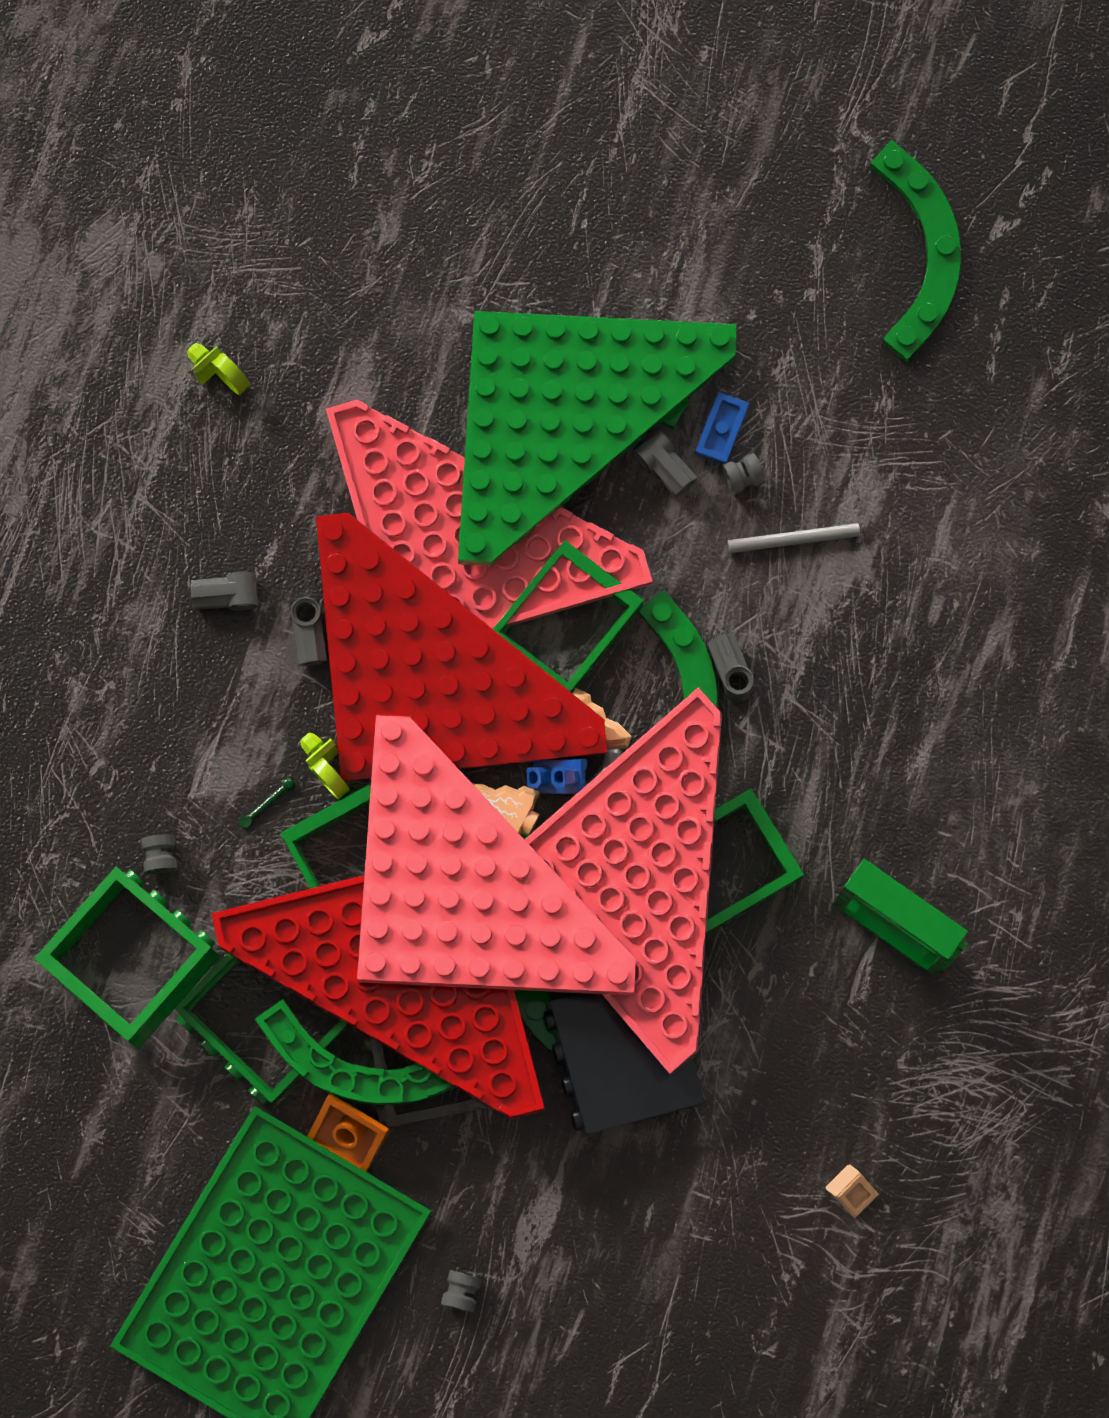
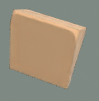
(852, 1190)

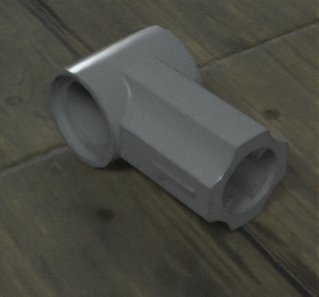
(658, 456)
(234, 591)
(309, 635)
(731, 665)

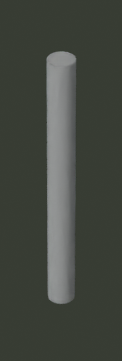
(793, 538)

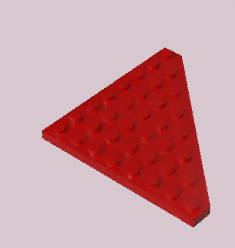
(424, 656)
(454, 1032)

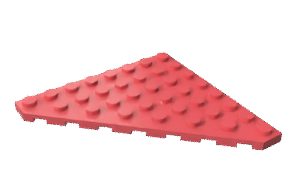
(412, 500)
(641, 862)
(462, 893)

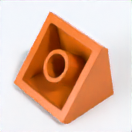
(348, 1132)

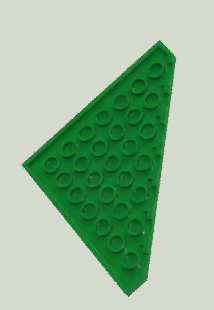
(560, 404)

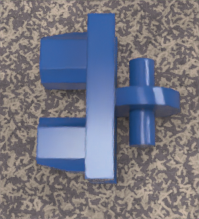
(557, 776)

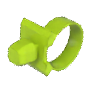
(213, 362)
(319, 756)

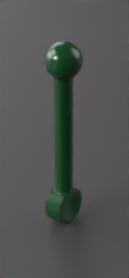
(245, 821)

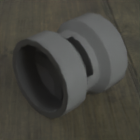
(743, 474)
(159, 854)
(461, 1291)

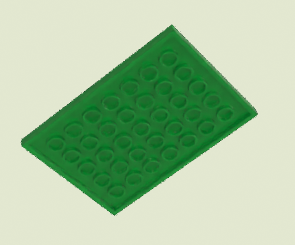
(270, 1275)

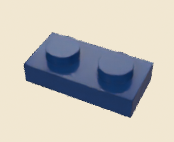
(721, 428)

